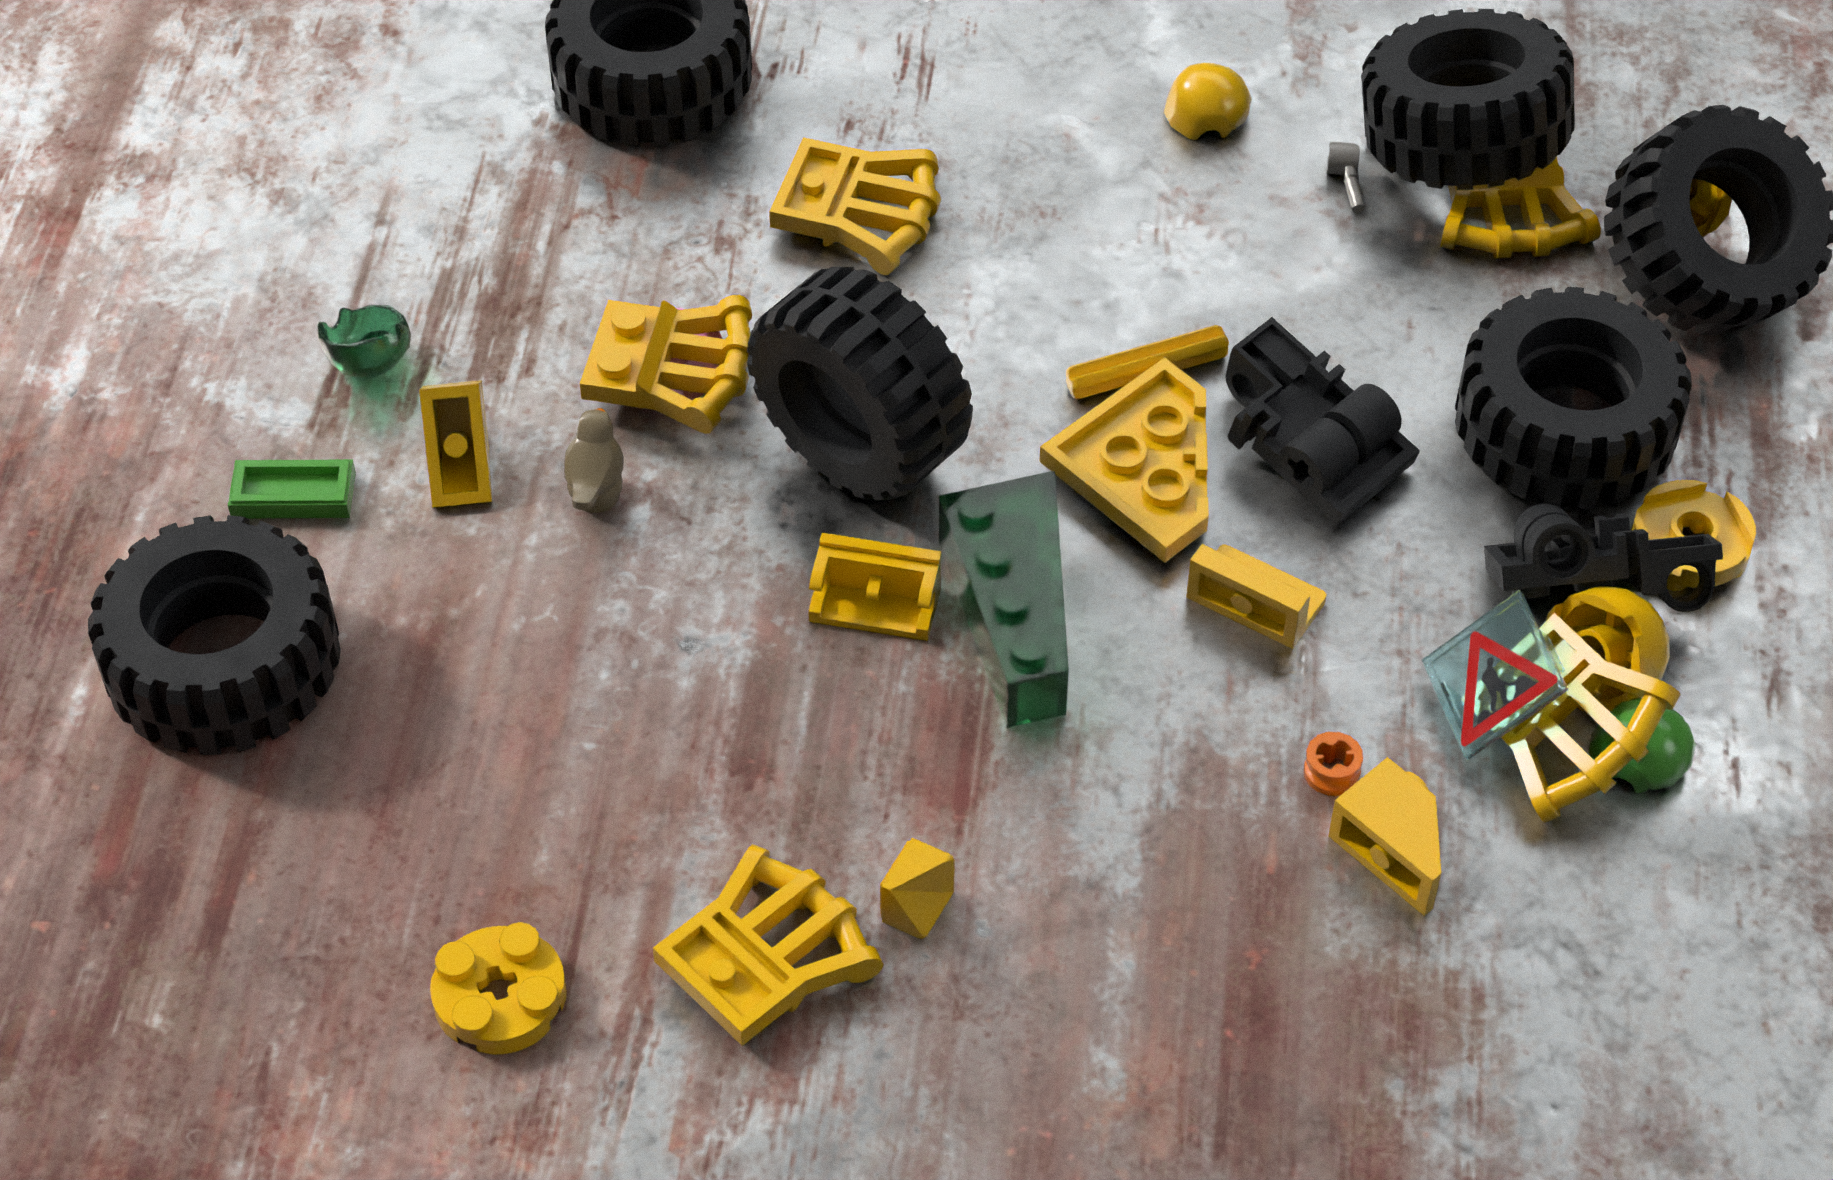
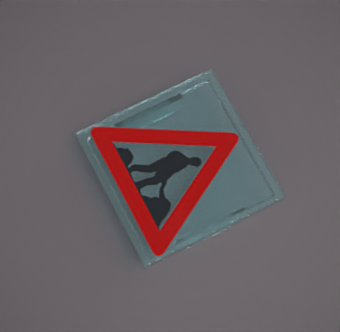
(1495, 674)

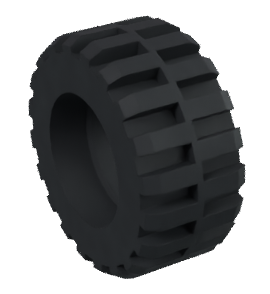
(649, 93)
(1468, 98)
(1766, 179)
(860, 382)
(1563, 450)
(224, 694)

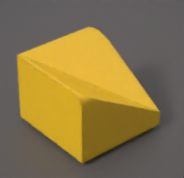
(917, 888)

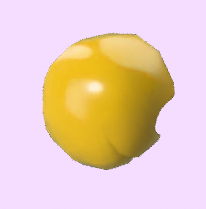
(1206, 100)

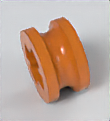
(1325, 749)

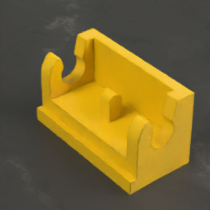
(875, 586)

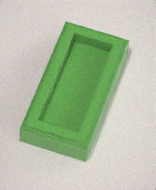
(292, 488)

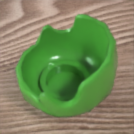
(1669, 749)

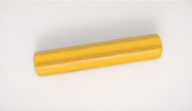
(1123, 367)

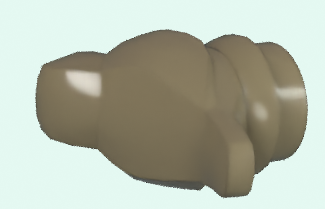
(594, 464)

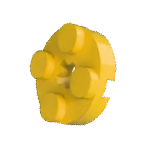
(1688, 504)
(490, 955)

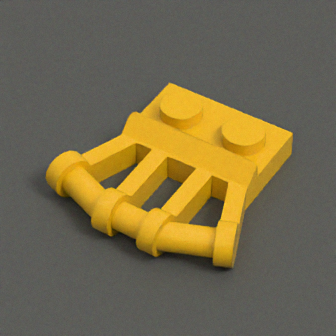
(1542, 187)
(823, 192)
(635, 351)
(1582, 675)
(740, 975)

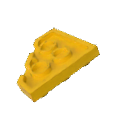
(1142, 459)

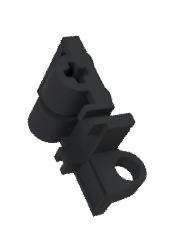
(1311, 425)
(1599, 558)

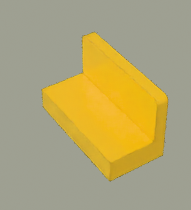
(1253, 593)

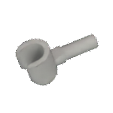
(1344, 160)

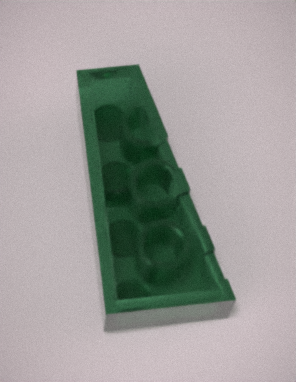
(1009, 580)

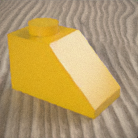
(456, 443)
(1392, 831)

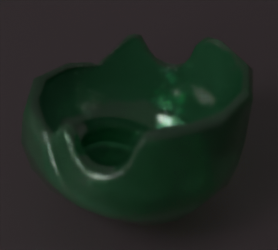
(365, 340)

